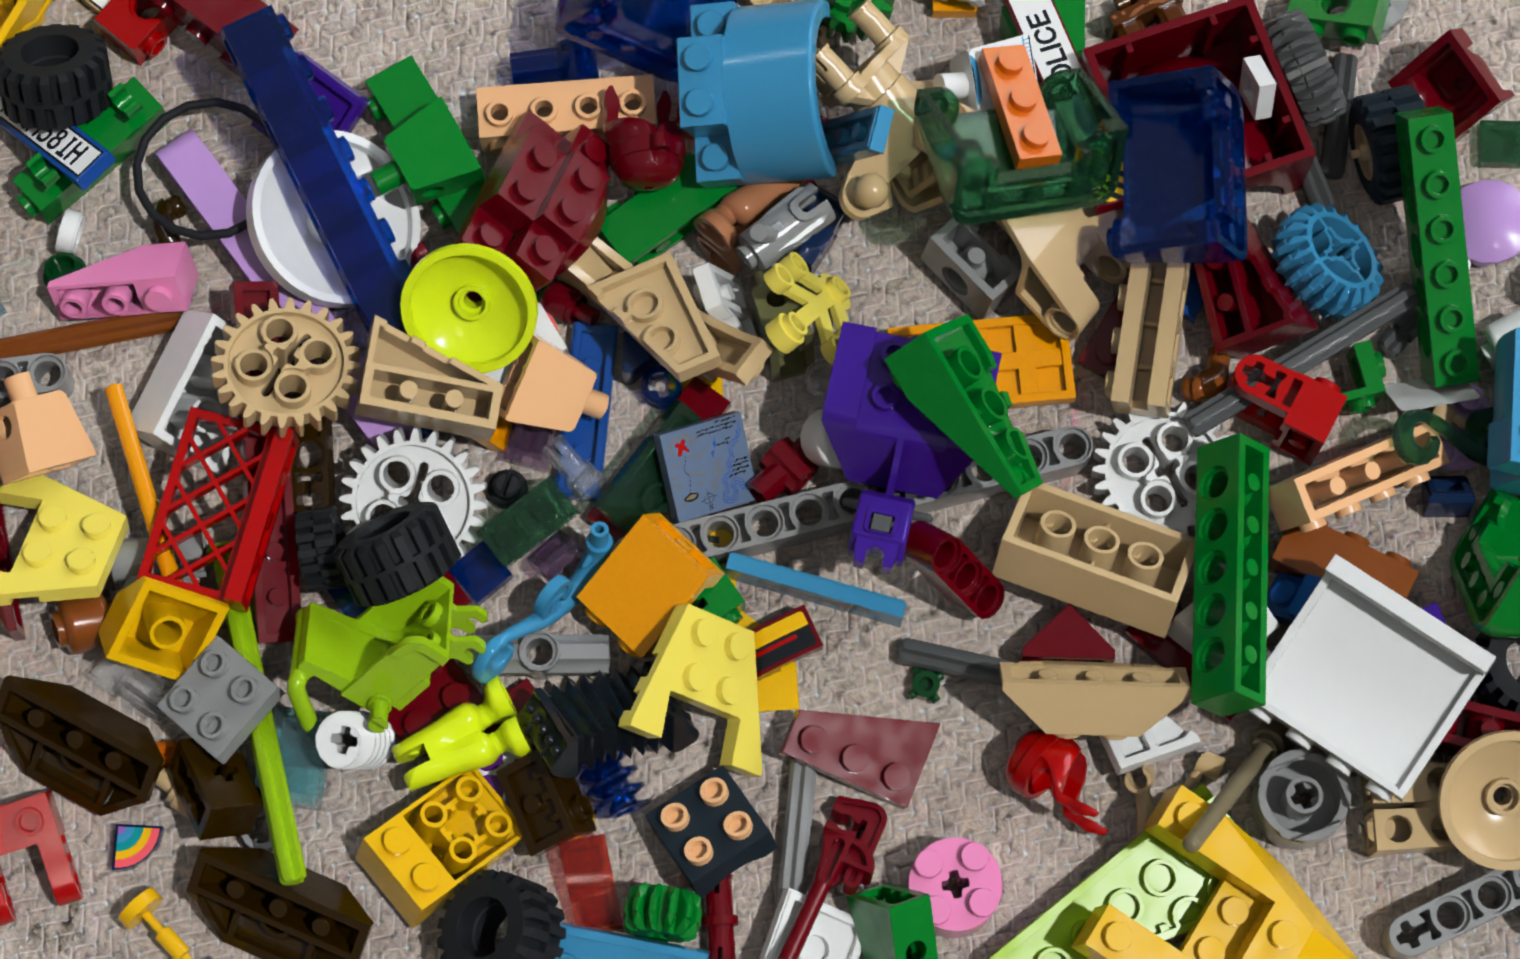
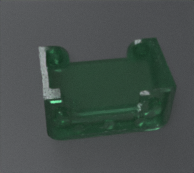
(977, 168)

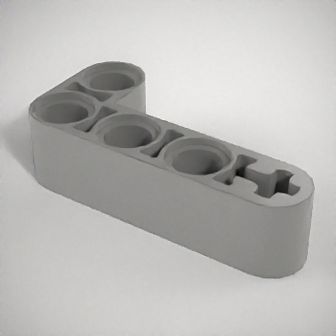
(1464, 903)

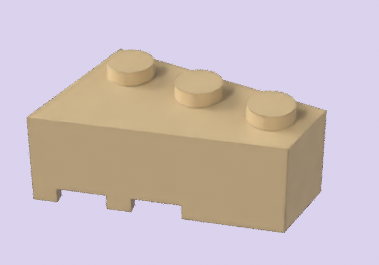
(423, 388)

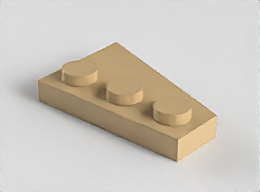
(660, 315)

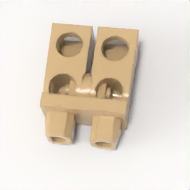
(1407, 828)

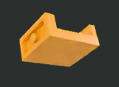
(645, 581)

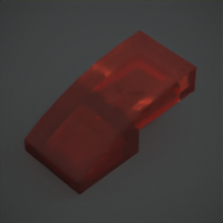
(591, 883)

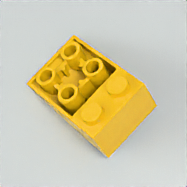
(438, 844)

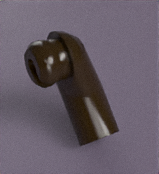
(171, 209)

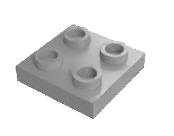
(220, 699)

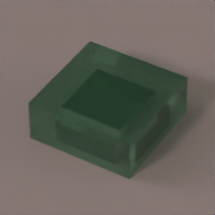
(1498, 144)

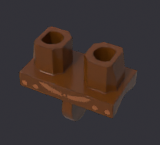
(1137, 14)

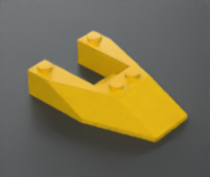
(1250, 914)

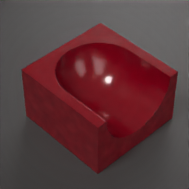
(1220, 36)

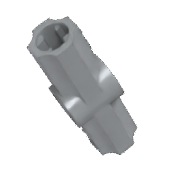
(571, 655)

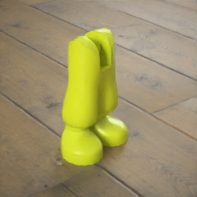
(458, 739)

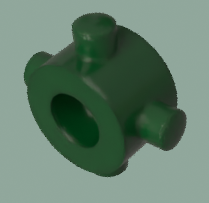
(925, 685)

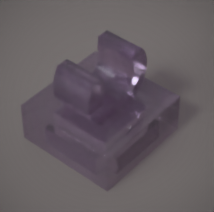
(526, 444)
(555, 555)

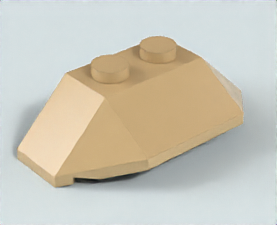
(1094, 696)

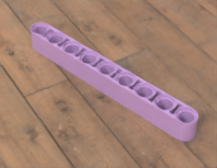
(223, 206)

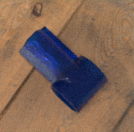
(560, 63)

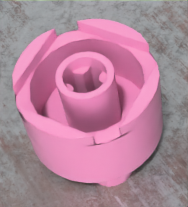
(970, 866)

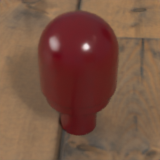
(567, 304)

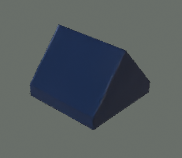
(635, 360)
(1447, 496)

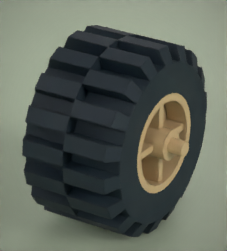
(1375, 140)

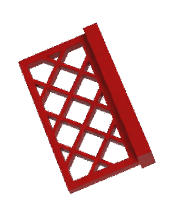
(257, 519)

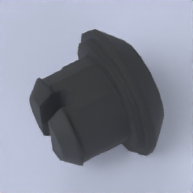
(507, 488)

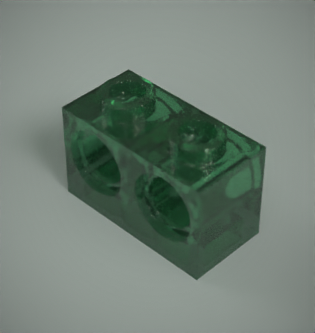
(529, 521)

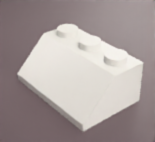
(181, 382)

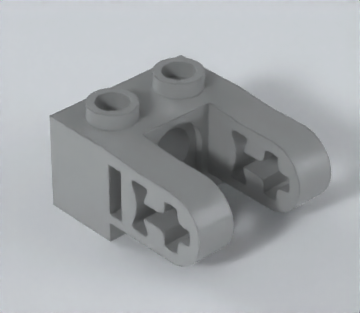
(972, 266)

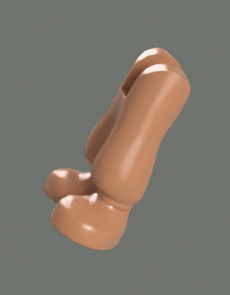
(734, 215)

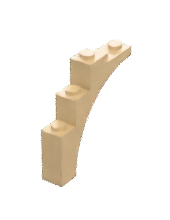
(740, 352)

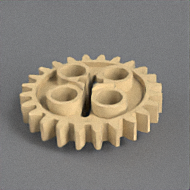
(320, 384)

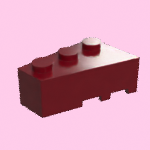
(1249, 302)

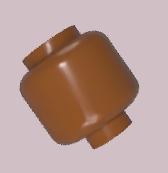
(77, 623)

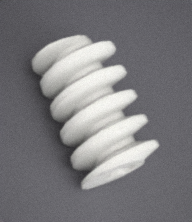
(338, 744)

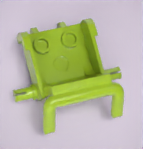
(383, 653)

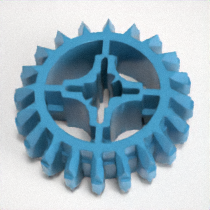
(1327, 260)

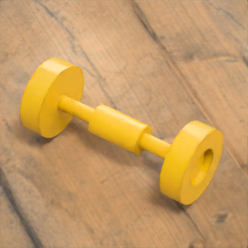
(141, 909)

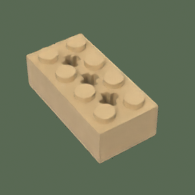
(1096, 558)

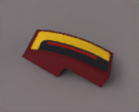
(784, 641)

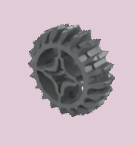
(1306, 68)

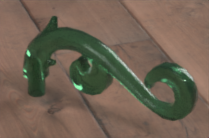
(1471, 444)

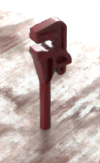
(840, 859)

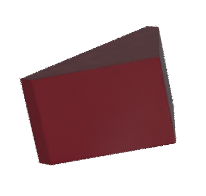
(1068, 639)

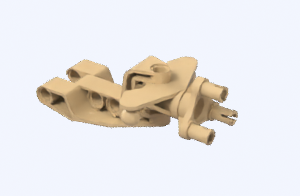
(1049, 243)

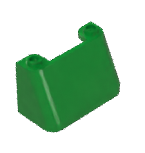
(1489, 566)

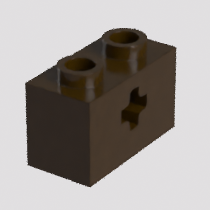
(214, 794)

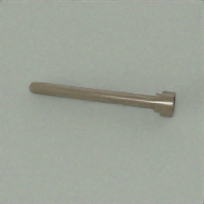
(1266, 745)

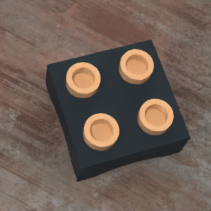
(711, 830)

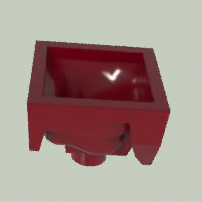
(1455, 80)

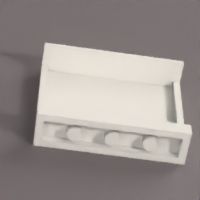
(1370, 679)

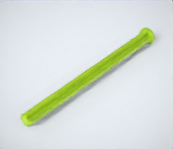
(267, 753)

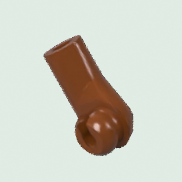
(1209, 382)

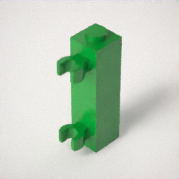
(117, 129)

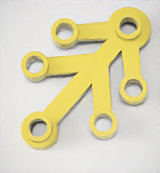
(826, 298)

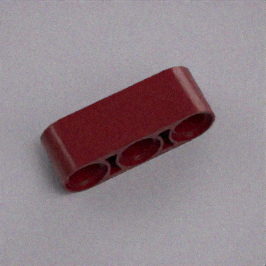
(954, 570)

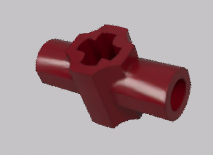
(783, 469)

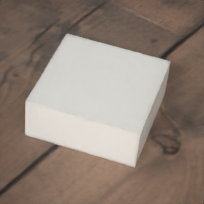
(1257, 87)

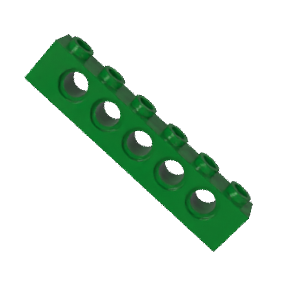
(1437, 246)
(1230, 576)

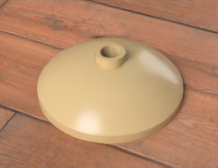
(1466, 806)

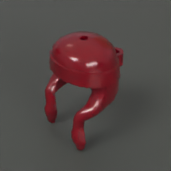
(639, 152)

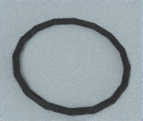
(141, 150)

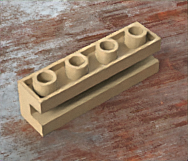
(1147, 338)

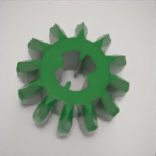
(662, 913)

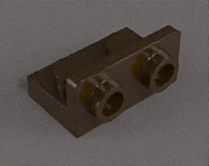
(545, 806)

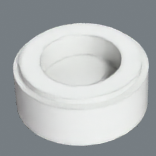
(70, 232)

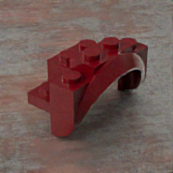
(549, 191)

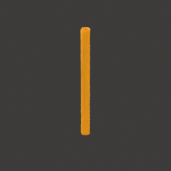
(138, 470)

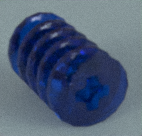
(612, 788)

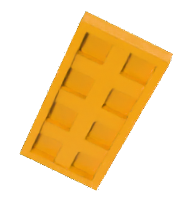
(1033, 360)

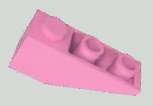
(131, 283)

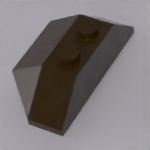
(78, 744)
(273, 921)

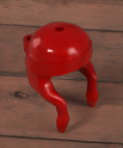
(1054, 763)

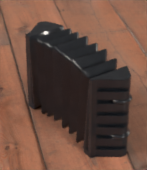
(585, 721)

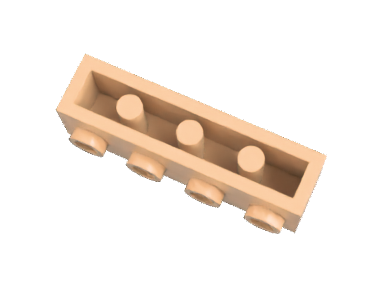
(560, 105)
(1347, 480)

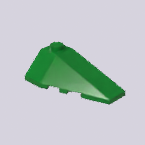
(952, 384)

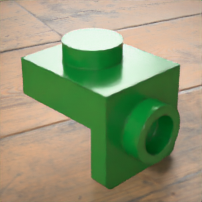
(1367, 372)

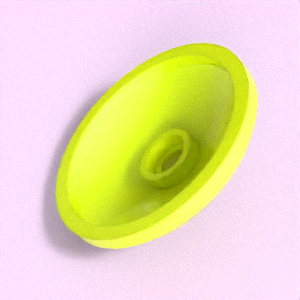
(476, 333)

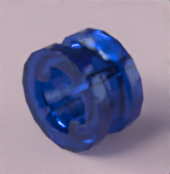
(652, 397)

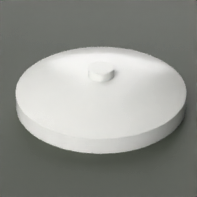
(288, 240)

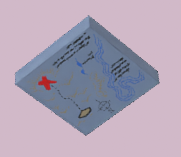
(705, 466)

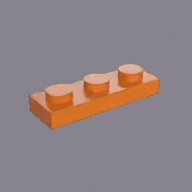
(1020, 106)

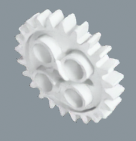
(375, 487)
(1128, 490)

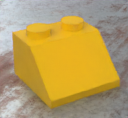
(160, 627)

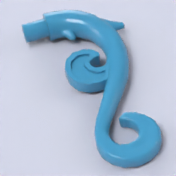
(551, 604)

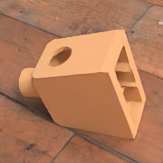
(550, 389)
(38, 432)

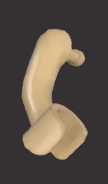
(1142, 795)

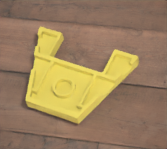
(66, 546)
(710, 667)

